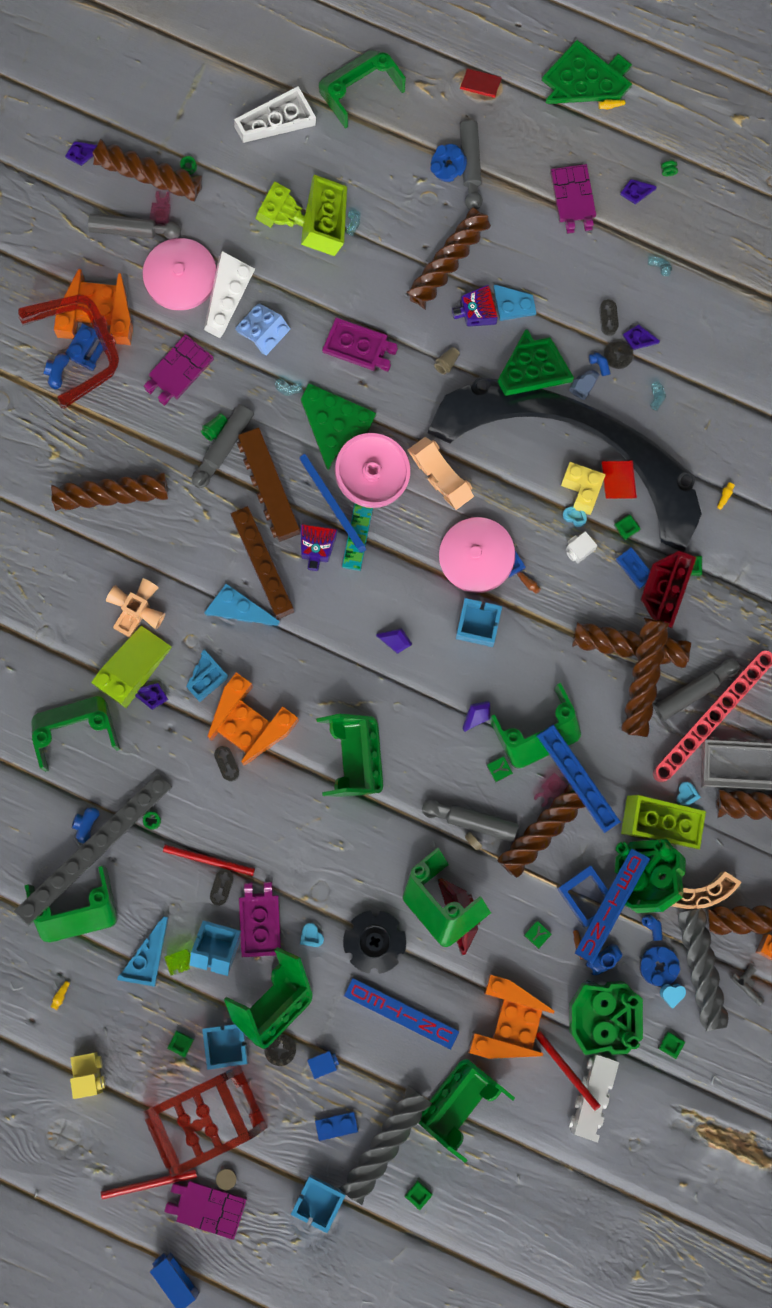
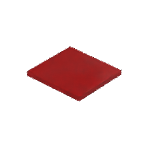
(480, 83)
(619, 479)

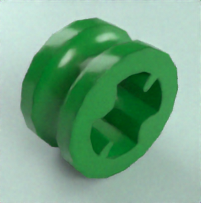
(188, 159)
(669, 168)
(149, 815)

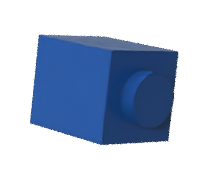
(323, 1064)

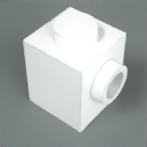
(580, 547)

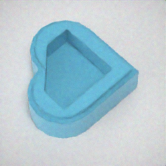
(578, 518)
(687, 794)
(311, 936)
(672, 994)

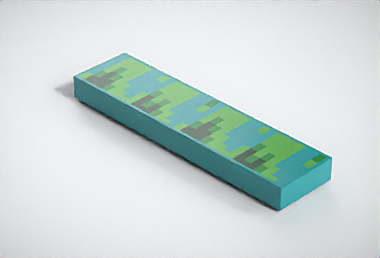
(360, 522)

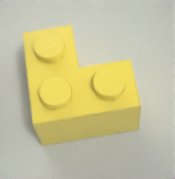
(586, 483)
(86, 1075)

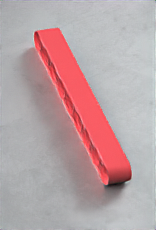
(705, 720)

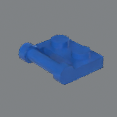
(81, 347)

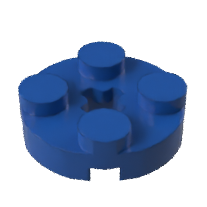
(441, 156)
(648, 965)

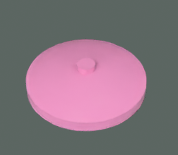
(179, 274)
(372, 470)
(477, 555)

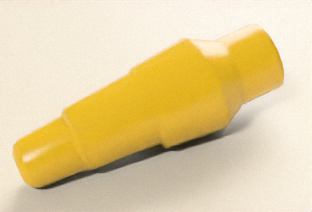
(609, 104)
(726, 494)
(59, 996)

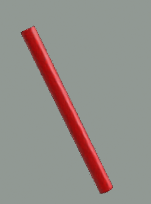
(208, 860)
(568, 1071)
(148, 1184)

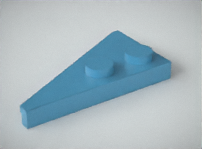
(234, 605)
(145, 964)

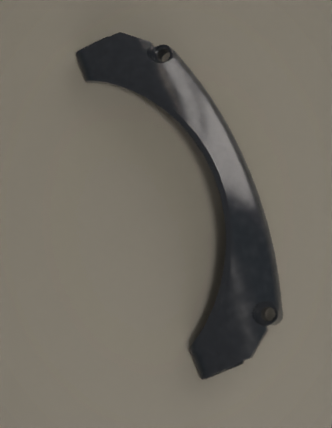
(660, 472)

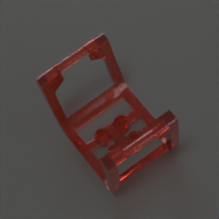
(77, 302)
(161, 1137)

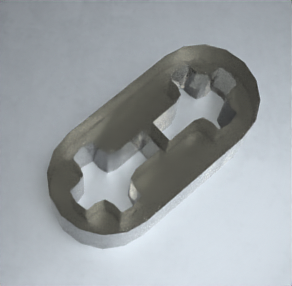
(604, 317)
(222, 766)
(217, 885)

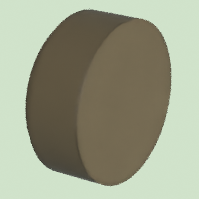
(473, 841)
(226, 1179)

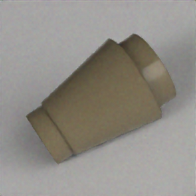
(446, 361)

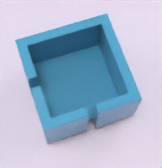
(478, 624)
(215, 948)
(224, 1047)
(319, 1202)

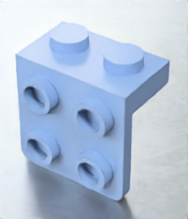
(263, 328)

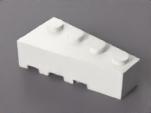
(275, 117)
(228, 287)
(598, 1082)

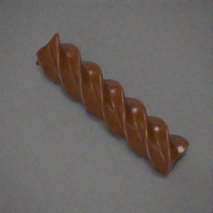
(147, 171)
(448, 257)
(109, 492)
(625, 643)
(646, 675)
(739, 804)
(539, 834)
(740, 920)

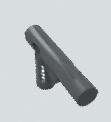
(747, 984)

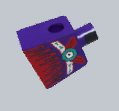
(477, 308)
(317, 545)

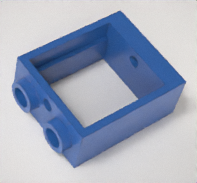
(589, 871)
(174, 1281)

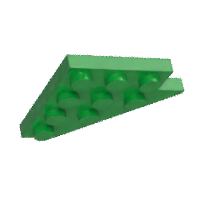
(583, 78)
(534, 366)
(334, 421)

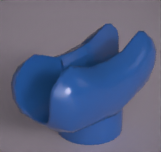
(55, 369)
(84, 824)
(605, 959)

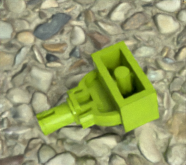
(280, 208)

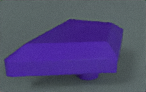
(80, 152)
(637, 190)
(640, 338)
(395, 639)
(152, 695)
(477, 714)

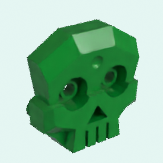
(651, 892)
(589, 1018)

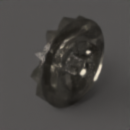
(611, 357)
(286, 1057)

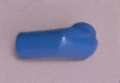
(601, 361)
(654, 925)

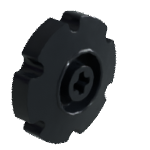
(368, 957)

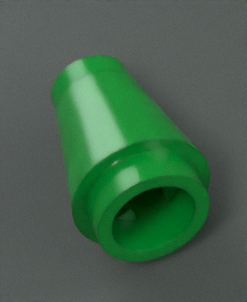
(214, 427)

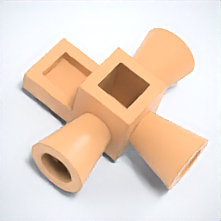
(135, 608)

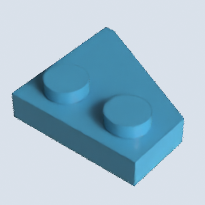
(513, 303)
(206, 677)

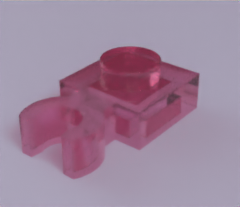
(161, 210)
(552, 788)

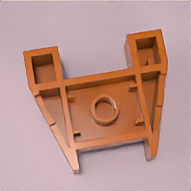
(111, 303)
(244, 725)
(515, 1024)

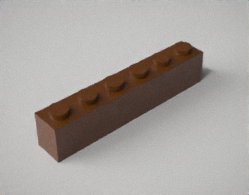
(268, 484)
(262, 563)

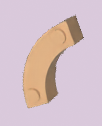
(441, 475)
(710, 894)

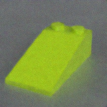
(325, 216)
(131, 666)
(659, 819)

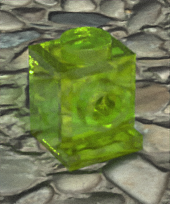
(178, 961)

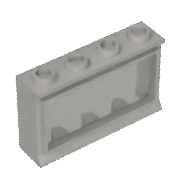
(736, 764)

